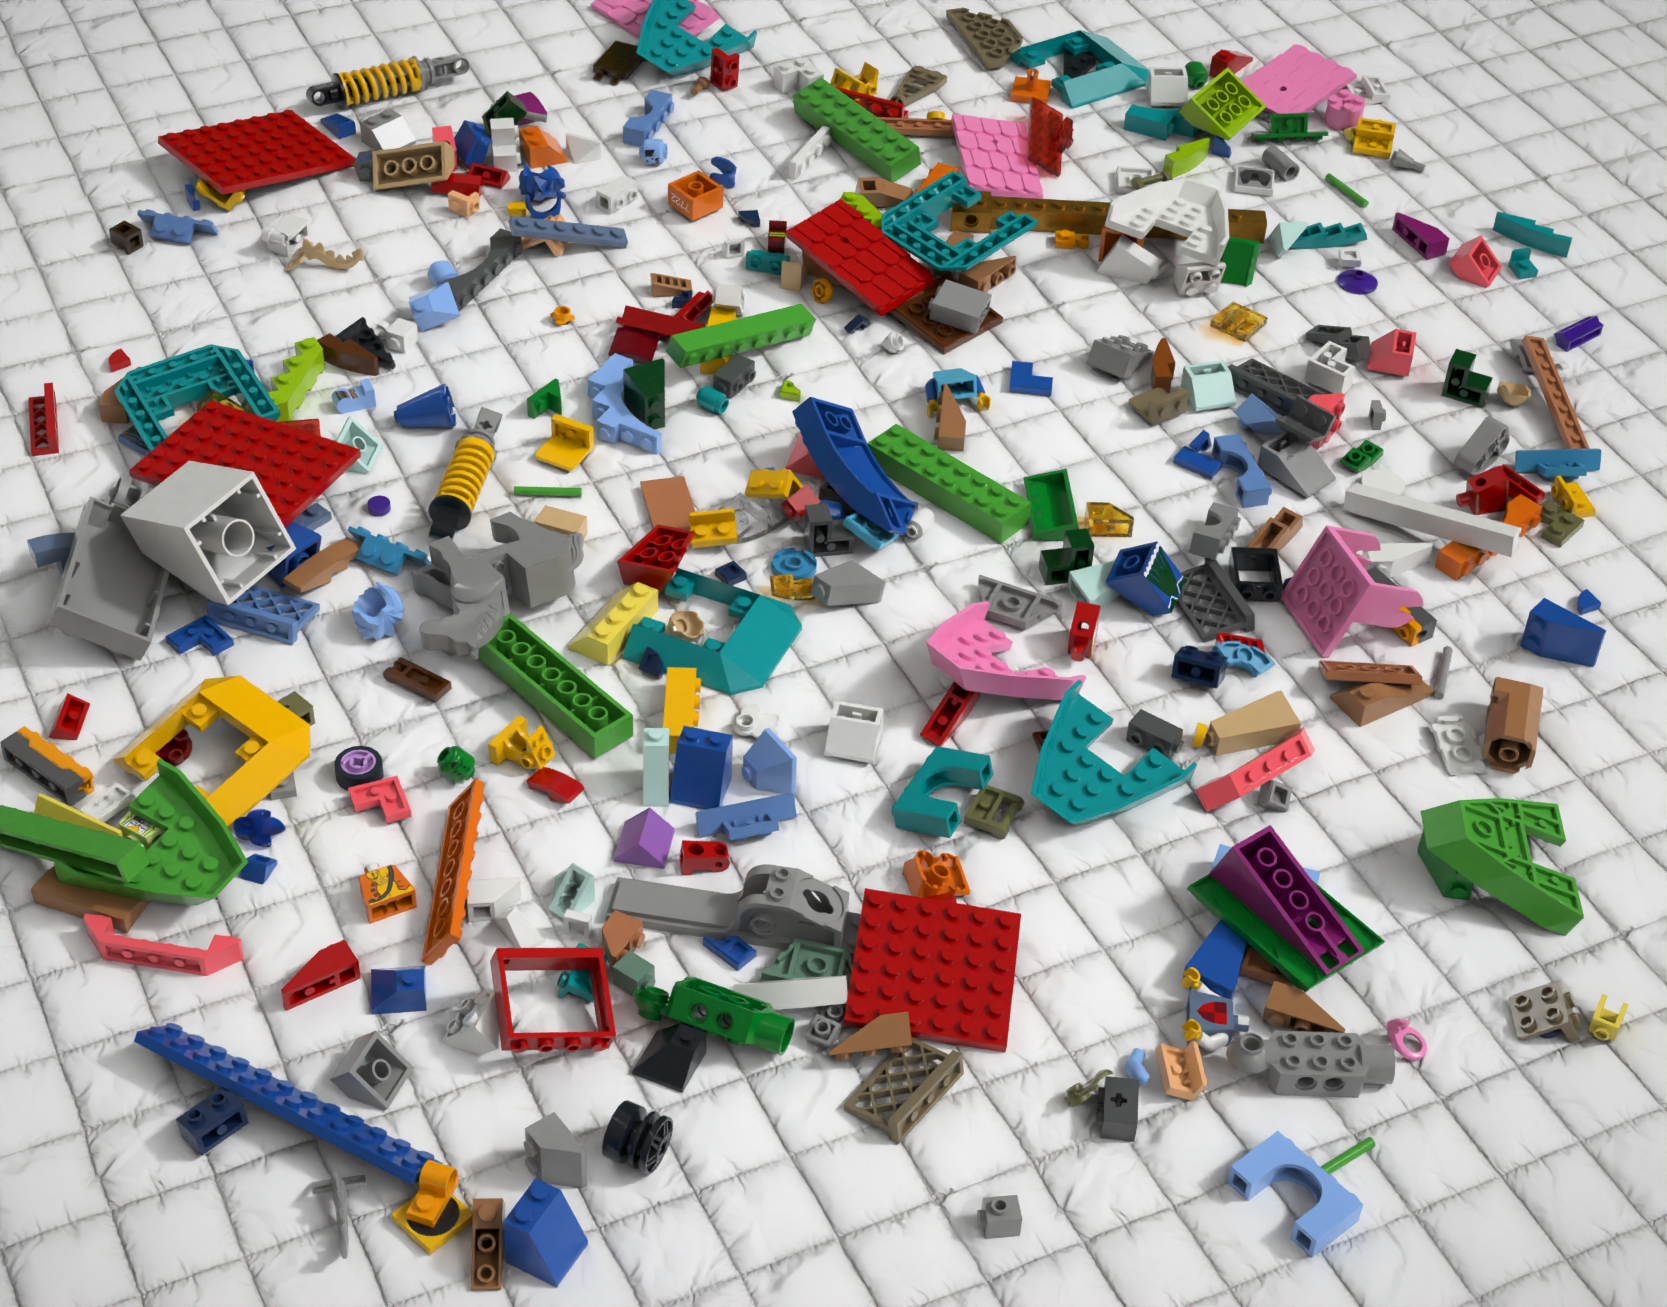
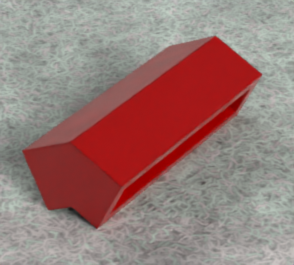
(460, 183)
(695, 306)
(1520, 485)

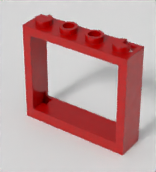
(553, 959)

